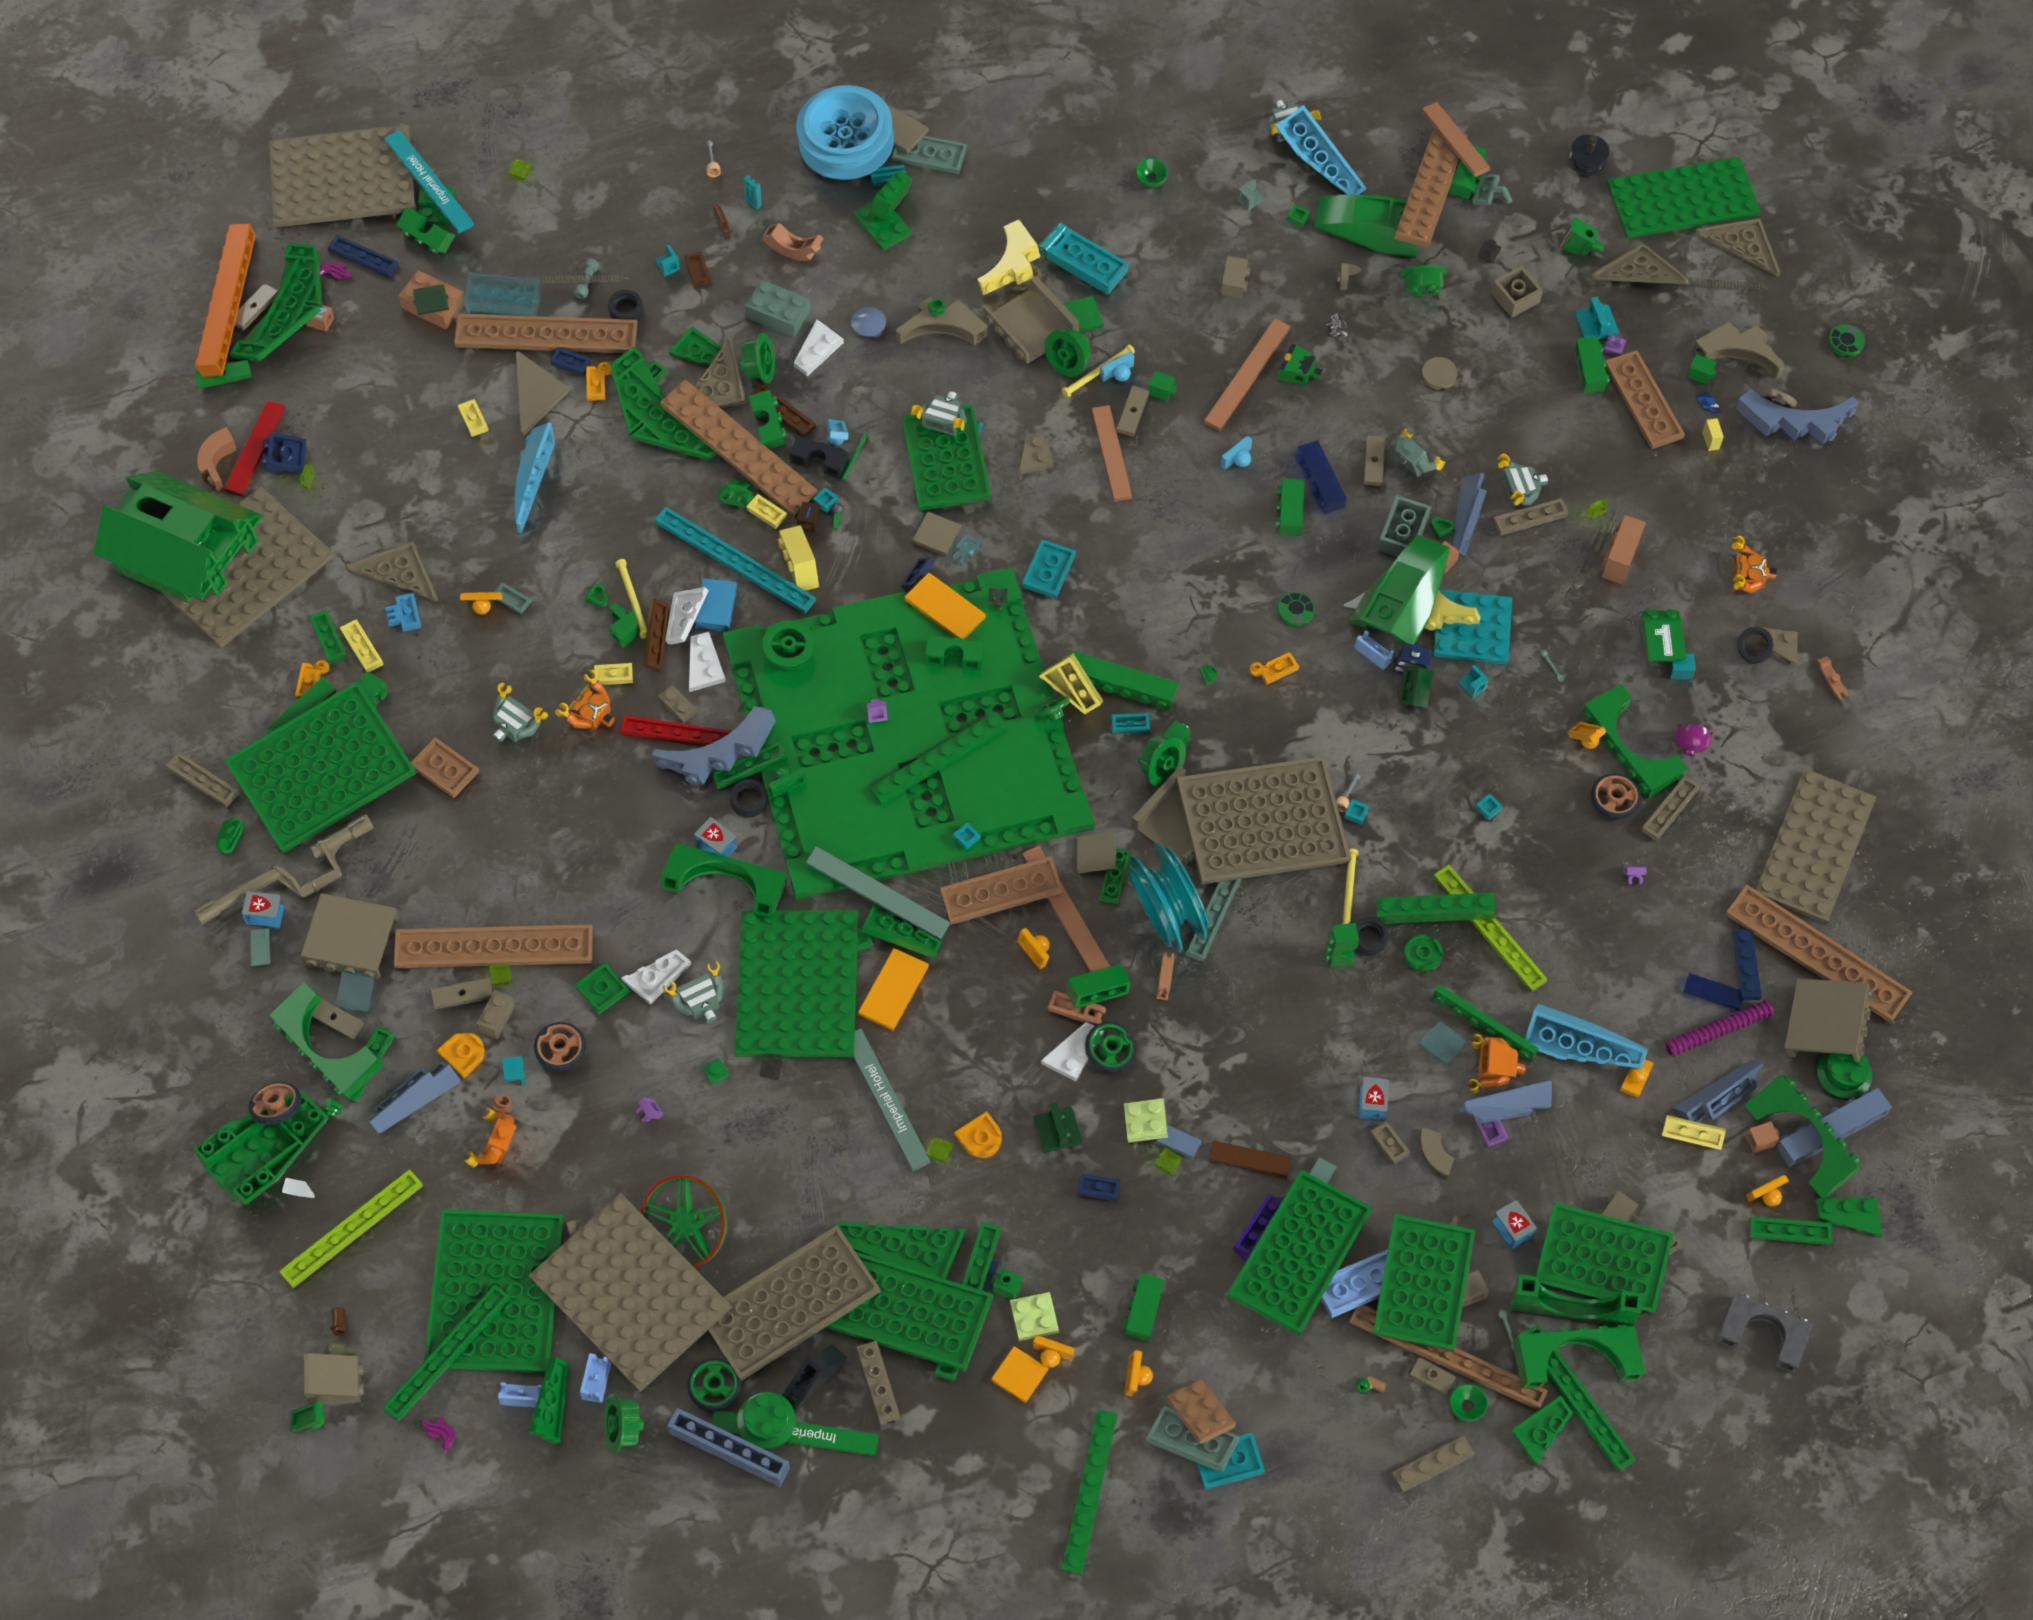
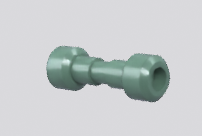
(581, 290)

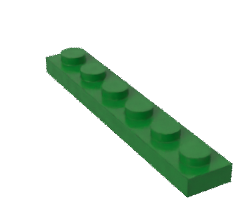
(1479, 1019)

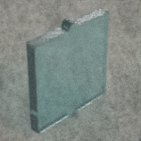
(355, 992)
(1443, 1043)

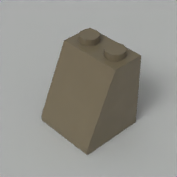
(333, 1379)

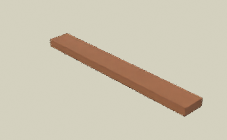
(1247, 375)
(1072, 922)

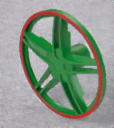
(684, 1219)

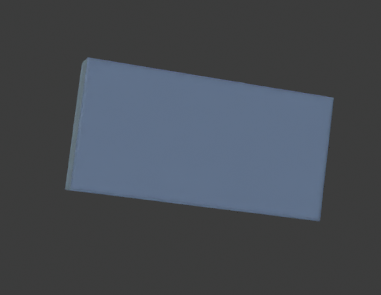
(1180, 1142)

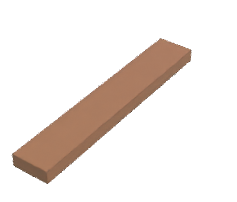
(1455, 139)
(1111, 453)

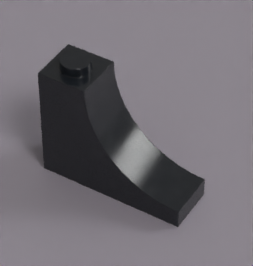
(813, 1374)

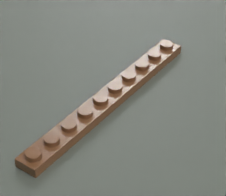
(1461, 1363)

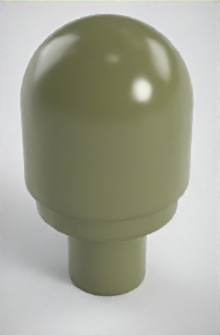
(339, 1349)

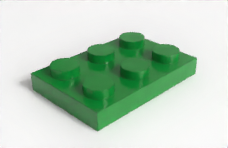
(883, 232)

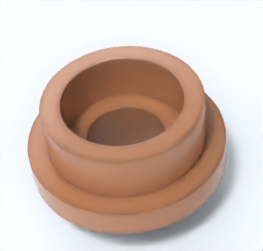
(502, 1104)

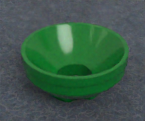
(1154, 168)
(1473, 1395)

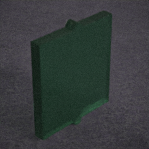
(430, 299)

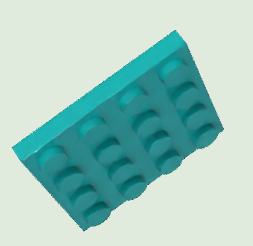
(1477, 642)

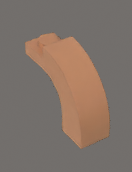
(789, 245)
(210, 452)

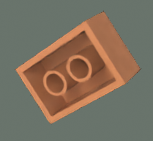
(443, 318)
(1622, 549)

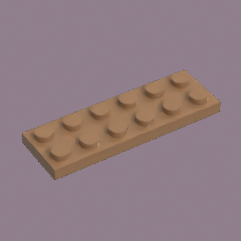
(1644, 399)
(1001, 890)

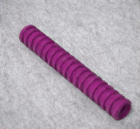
(1719, 1028)

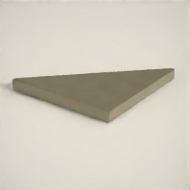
(1744, 240)
(1640, 266)
(722, 379)
(537, 392)
(399, 568)

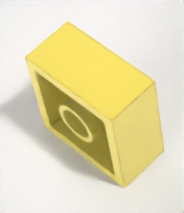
(1713, 434)

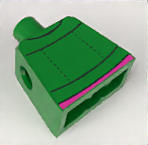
(1580, 238)

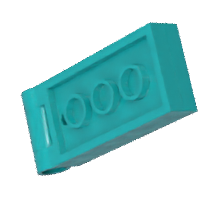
(1083, 258)

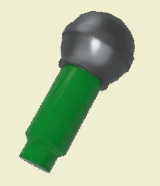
(837, 510)

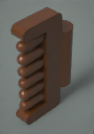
(717, 211)

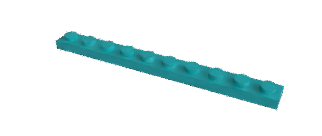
(735, 560)

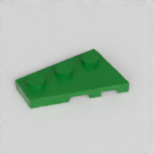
(696, 348)
(1854, 1213)
(1540, 1429)

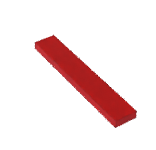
(254, 449)
(670, 731)

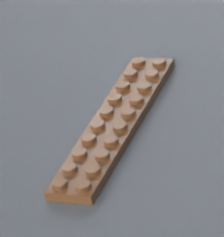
(1428, 193)
(545, 333)
(739, 447)
(493, 946)
(1815, 950)

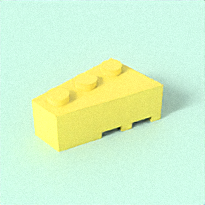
(799, 557)
(1072, 681)

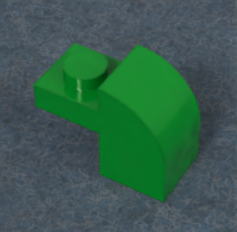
(625, 627)

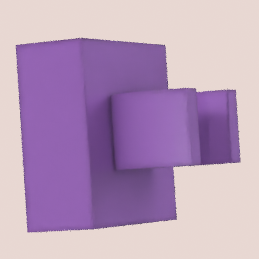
(1614, 346)
(876, 711)
(1634, 871)
(650, 1108)

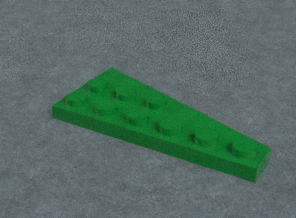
(909, 1246)

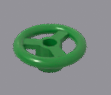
(1053, 708)

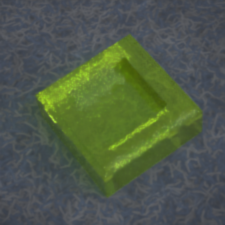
(520, 169)
(307, 476)
(1597, 508)
(500, 974)
(940, 1150)
(1168, 1161)

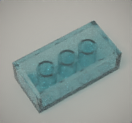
(502, 295)

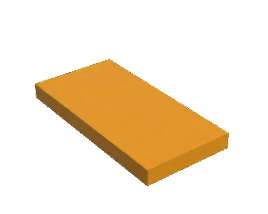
(945, 607)
(893, 989)

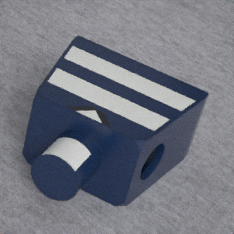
(1412, 656)

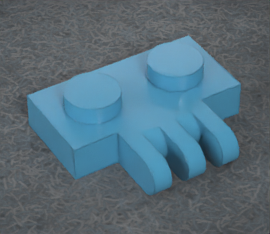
(404, 613)

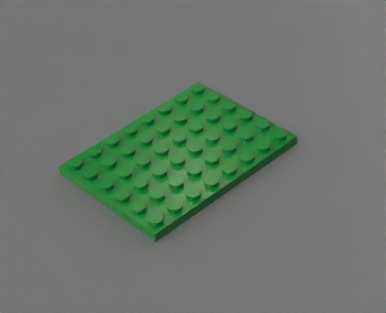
(320, 767)
(797, 984)
(500, 1250)

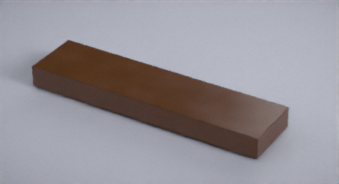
(791, 417)
(655, 635)
(1249, 1159)

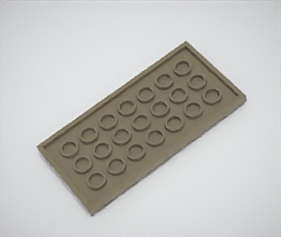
(1815, 845)
(792, 1302)

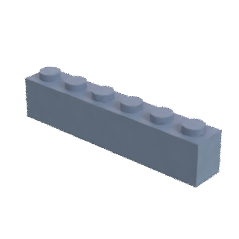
(1845, 1121)
(728, 1447)

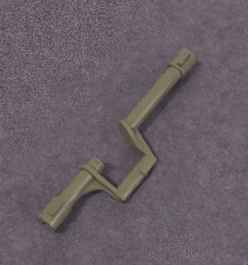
(326, 847)

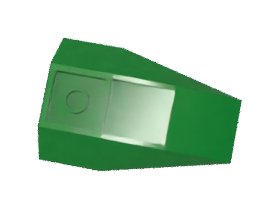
(1365, 221)
(1405, 592)
(253, 1156)

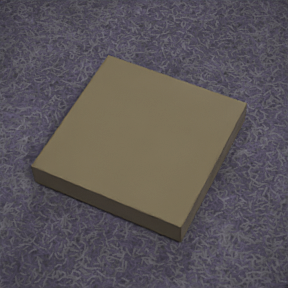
(937, 534)
(1096, 852)

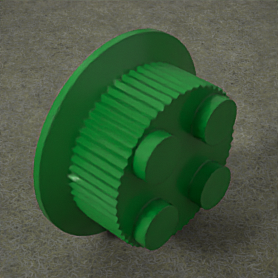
(1423, 279)
(1067, 351)
(758, 358)
(788, 644)
(1162, 758)
(1844, 1076)
(766, 1420)
(621, 1423)

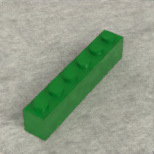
(1128, 681)
(1436, 908)

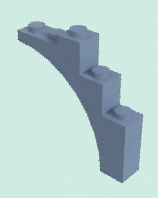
(1770, 417)
(722, 754)

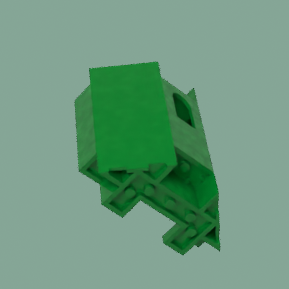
(186, 548)

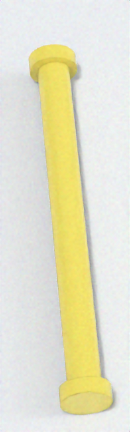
(1076, 385)
(621, 564)
(1349, 886)

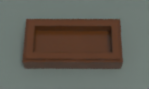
(697, 269)

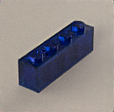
(1321, 477)

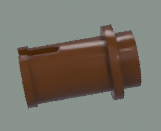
(338, 1321)

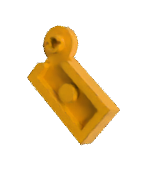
(596, 381)
(1275, 668)
(310, 675)

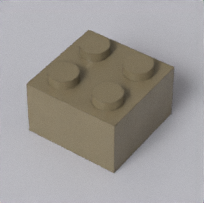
(1516, 291)

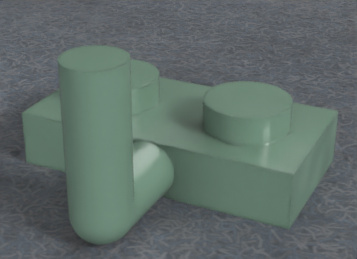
(1487, 188)

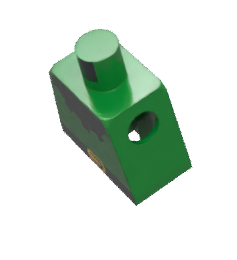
(1299, 366)

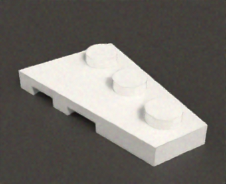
(817, 348)
(683, 613)
(649, 980)

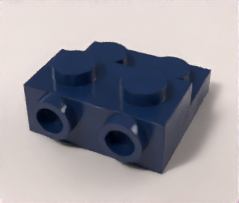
(283, 453)

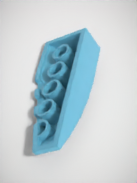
(1318, 151)
(531, 470)
(1580, 1040)

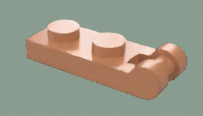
(1062, 1005)

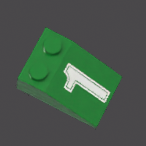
(1662, 635)

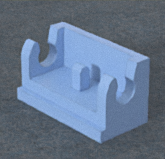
(1374, 651)
(595, 1378)
(519, 1395)

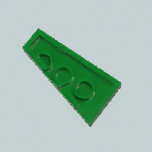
(890, 929)
(549, 1409)

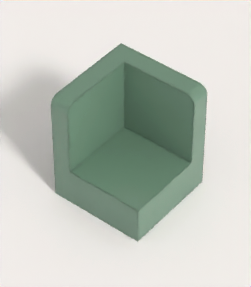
(1249, 196)

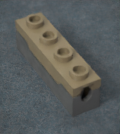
(878, 1385)

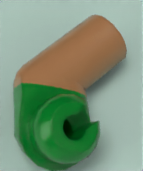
(1369, 1383)

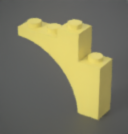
(1015, 261)
(1450, 613)

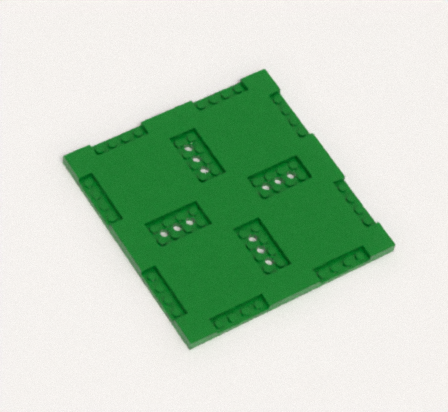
(1008, 789)

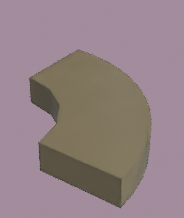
(1434, 1153)

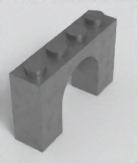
(1792, 1329)

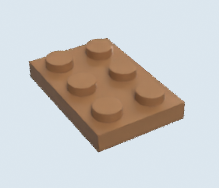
(444, 767)
(1200, 1411)

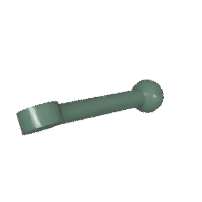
(1560, 678)
(1502, 1315)

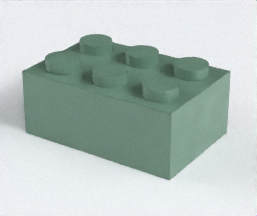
(777, 308)
(1403, 524)

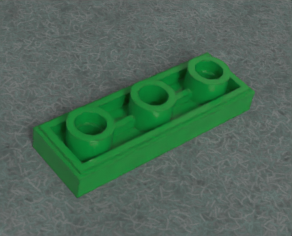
(232, 372)
(1113, 884)

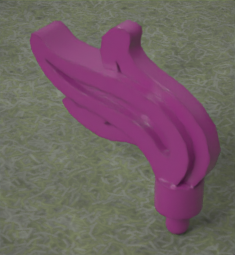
(336, 270)
(440, 1430)

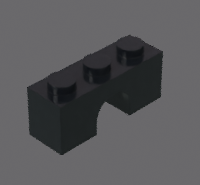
(806, 450)

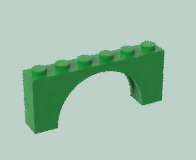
(1649, 774)
(689, 862)
(345, 1073)
(1837, 1162)
(1533, 1298)
(1617, 1344)

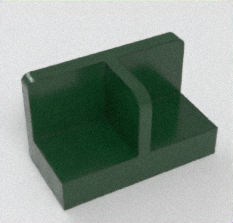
(1415, 686)

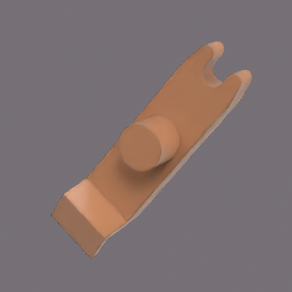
(1832, 678)
(1165, 977)

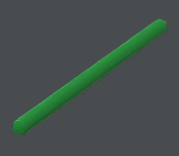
(853, 458)

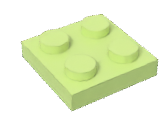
(1145, 1120)
(1034, 1316)

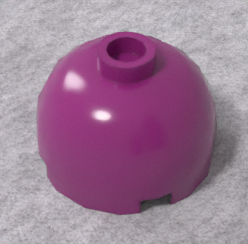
(1692, 738)

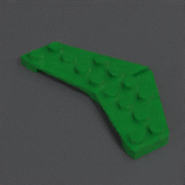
(293, 307)
(641, 409)

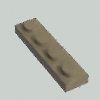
(1530, 516)
(202, 779)
(1670, 808)
(1433, 1464)

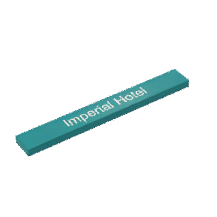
(429, 182)

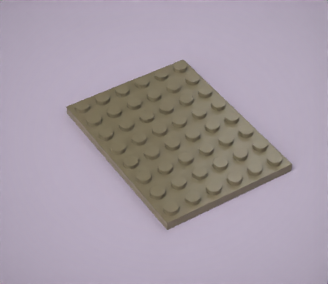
(338, 177)
(259, 580)
(1262, 820)
(630, 1292)

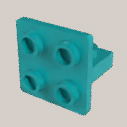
(1596, 320)

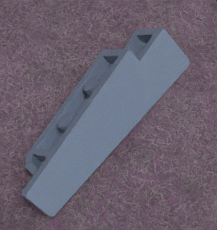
(1468, 510)
(414, 1094)
(1721, 1094)
(1509, 1103)

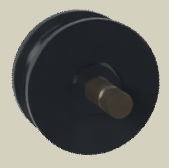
(1589, 155)

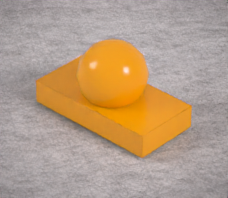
(481, 602)
(1587, 733)
(1034, 947)
(1636, 1079)
(1770, 1194)
(1052, 1351)
(1136, 1374)

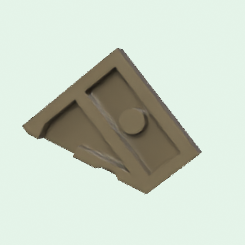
(1035, 455)
(1784, 644)

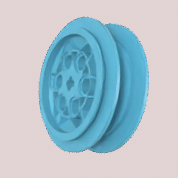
(845, 132)

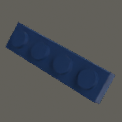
(1746, 964)

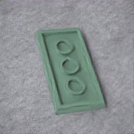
(934, 154)
(1172, 1435)

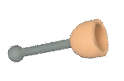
(713, 165)
(1343, 801)

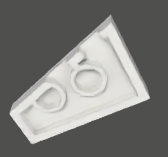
(704, 663)
(1070, 1055)

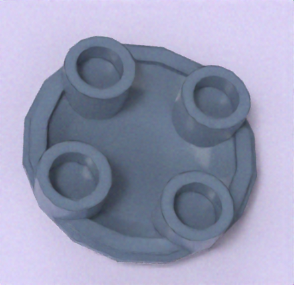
(868, 322)

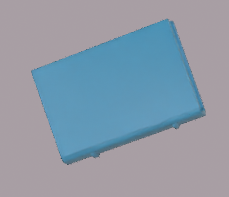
(717, 606)

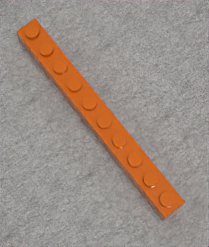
(225, 300)

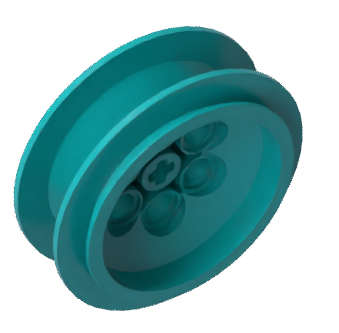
(1168, 897)

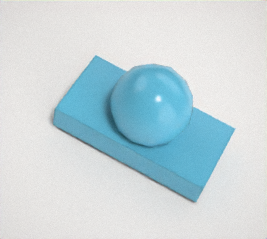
(1118, 368)
(836, 432)
(1238, 454)

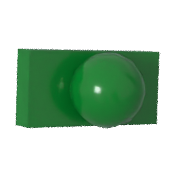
(786, 780)
(307, 1417)

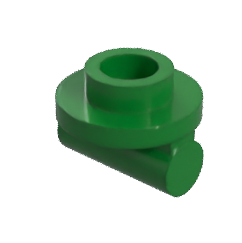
(1208, 674)
(332, 1108)

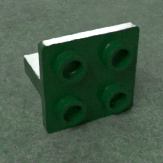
(1057, 1128)

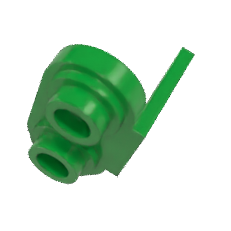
(735, 493)
(229, 835)

